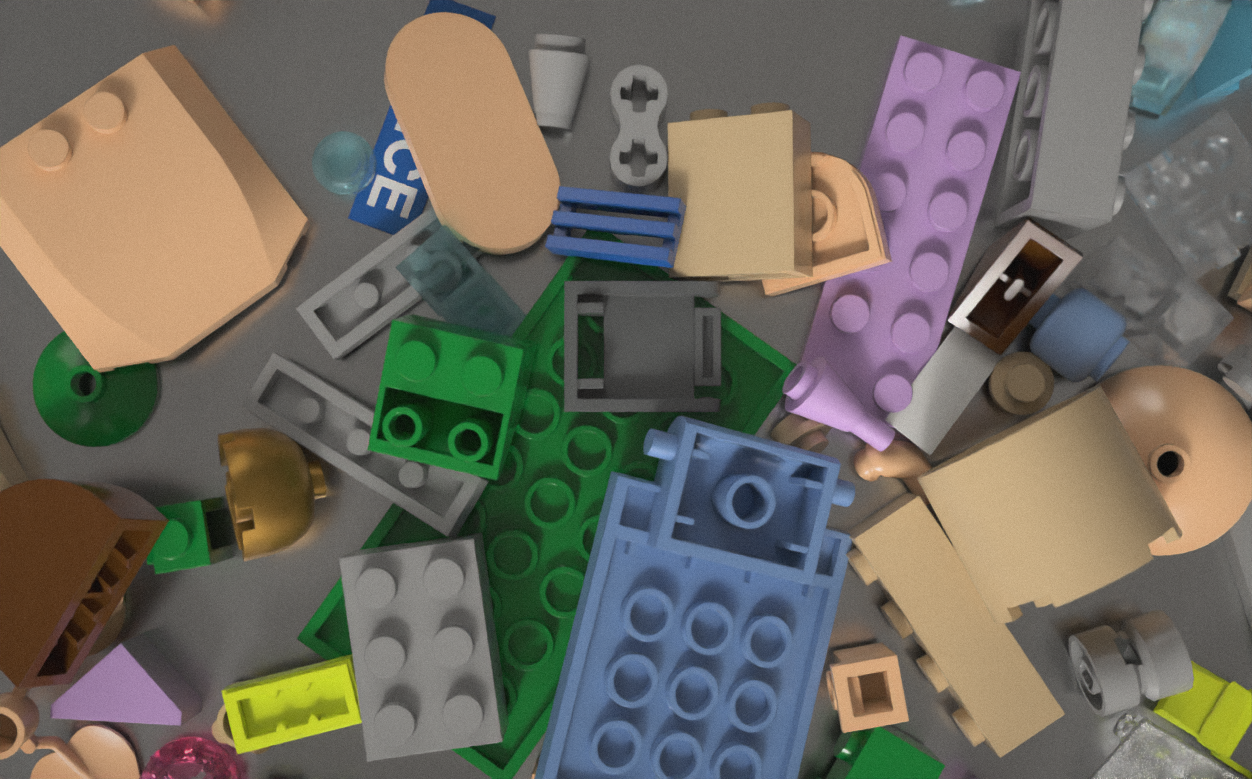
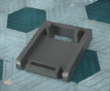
(652, 346)

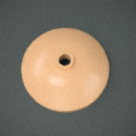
(1208, 433)

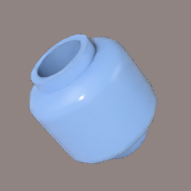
(1078, 335)

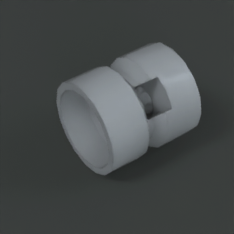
(1138, 659)

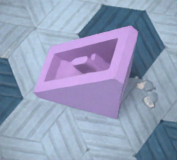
(130, 687)

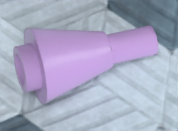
(822, 395)

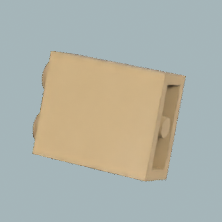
(742, 194)

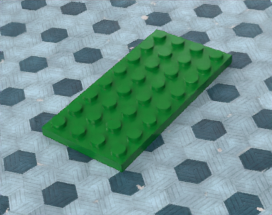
(551, 494)

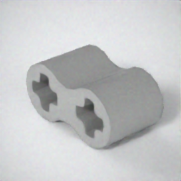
(638, 129)

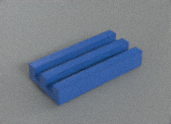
(617, 202)

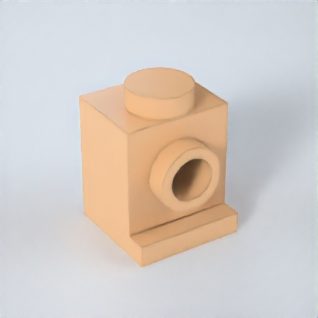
(866, 687)

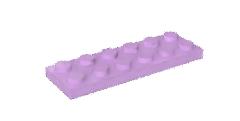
(929, 172)

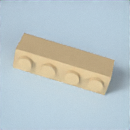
(940, 607)

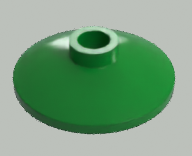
(107, 416)

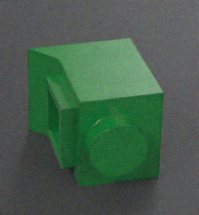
(186, 537)

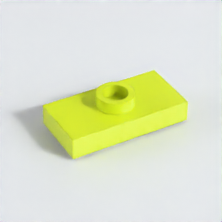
(292, 704)

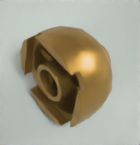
(268, 489)

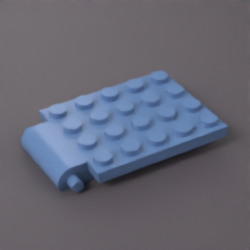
(702, 613)

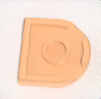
(845, 225)

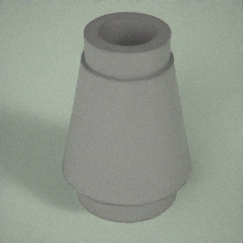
(557, 78)

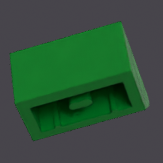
(450, 395)

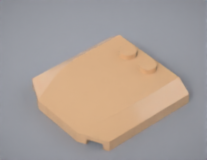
(144, 214)

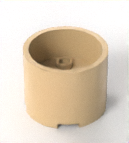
(1050, 506)

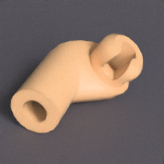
(898, 460)

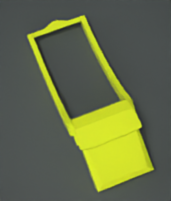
(1213, 713)

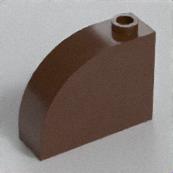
(64, 570)

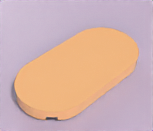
(471, 132)

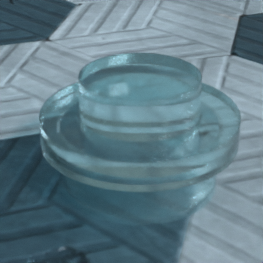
(344, 163)

